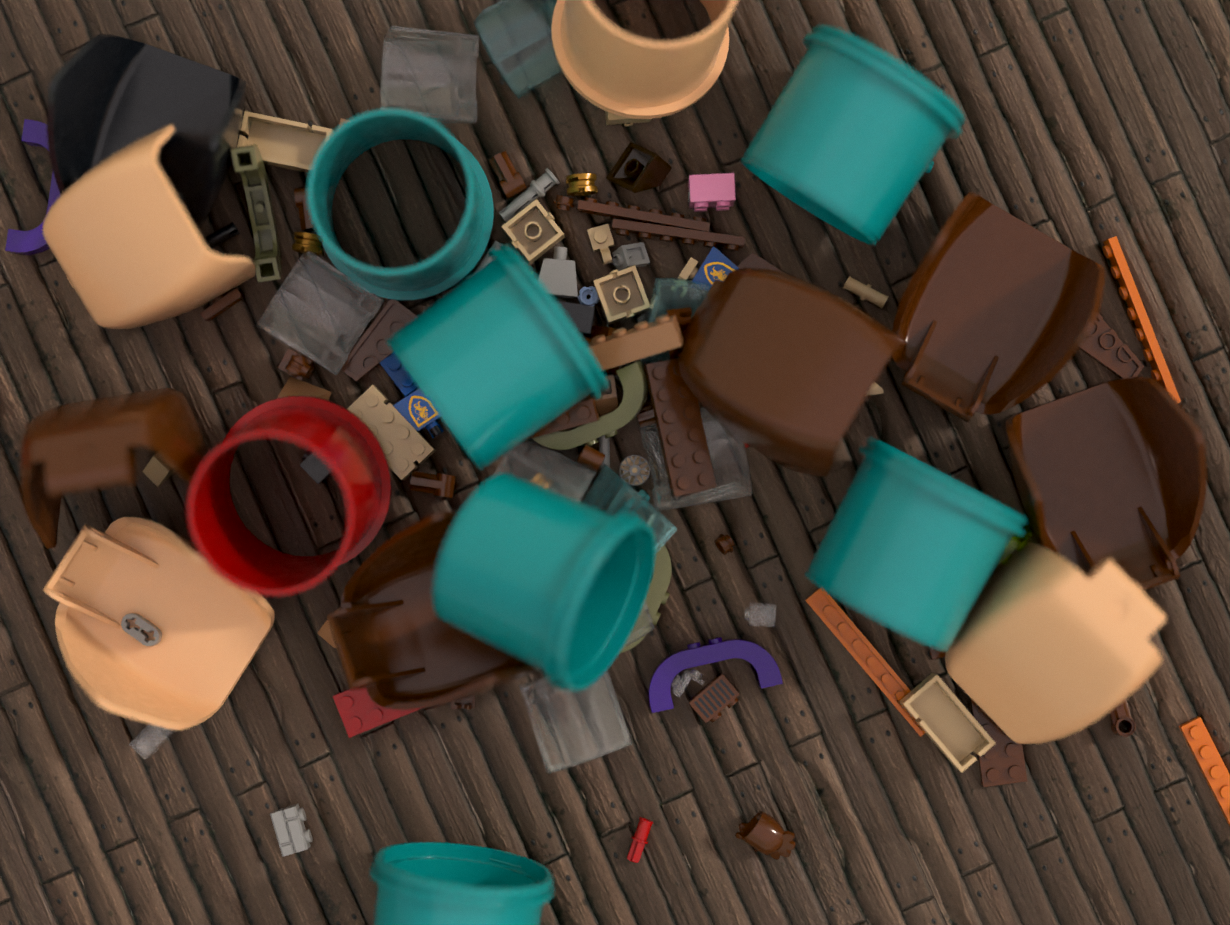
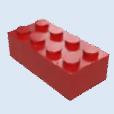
(361, 713)

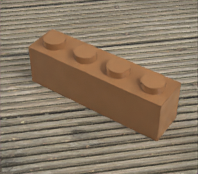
(636, 343)

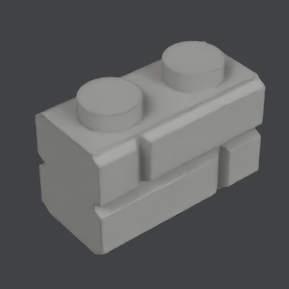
(290, 829)

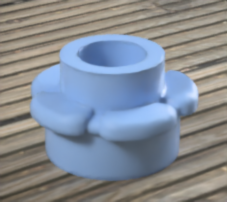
(582, 298)

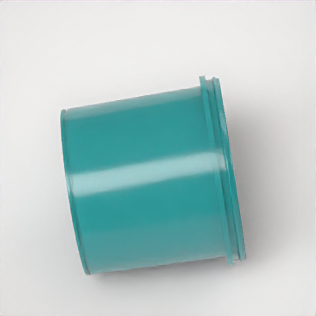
(851, 134)
(448, 265)
(498, 357)
(912, 545)
(545, 578)
(458, 885)

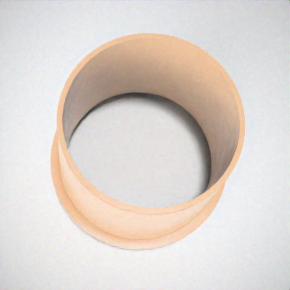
(635, 74)

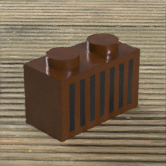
(714, 698)

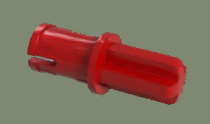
(639, 840)

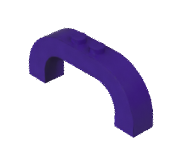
(33, 241)
(697, 655)

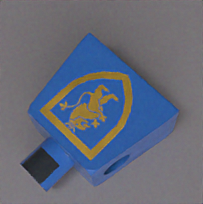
(714, 268)
(420, 412)

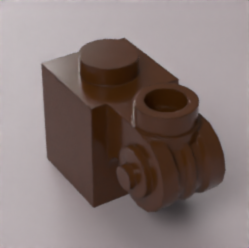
(297, 365)

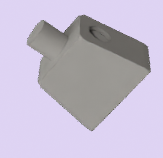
(559, 275)

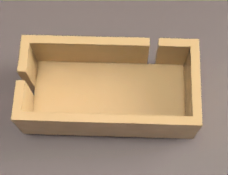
(283, 141)
(396, 435)
(947, 722)

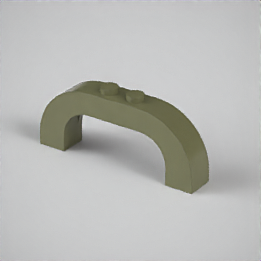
(267, 247)
(634, 397)
(657, 590)

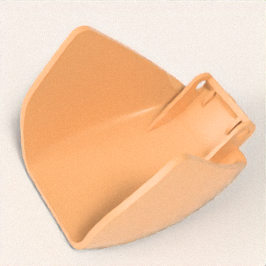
(133, 243)
(204, 623)
(1054, 645)

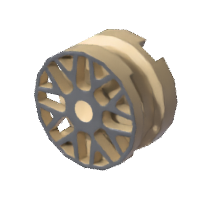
(634, 470)

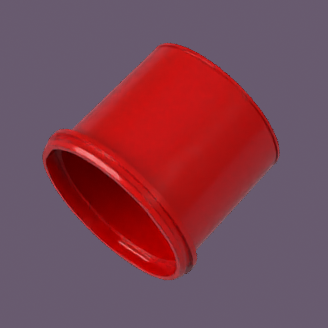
(348, 450)

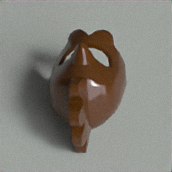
(767, 836)

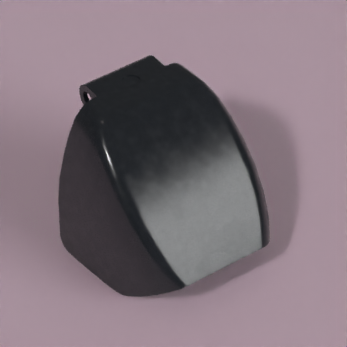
(128, 89)

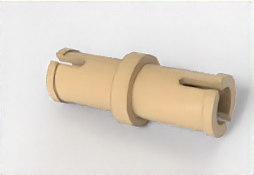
(865, 292)

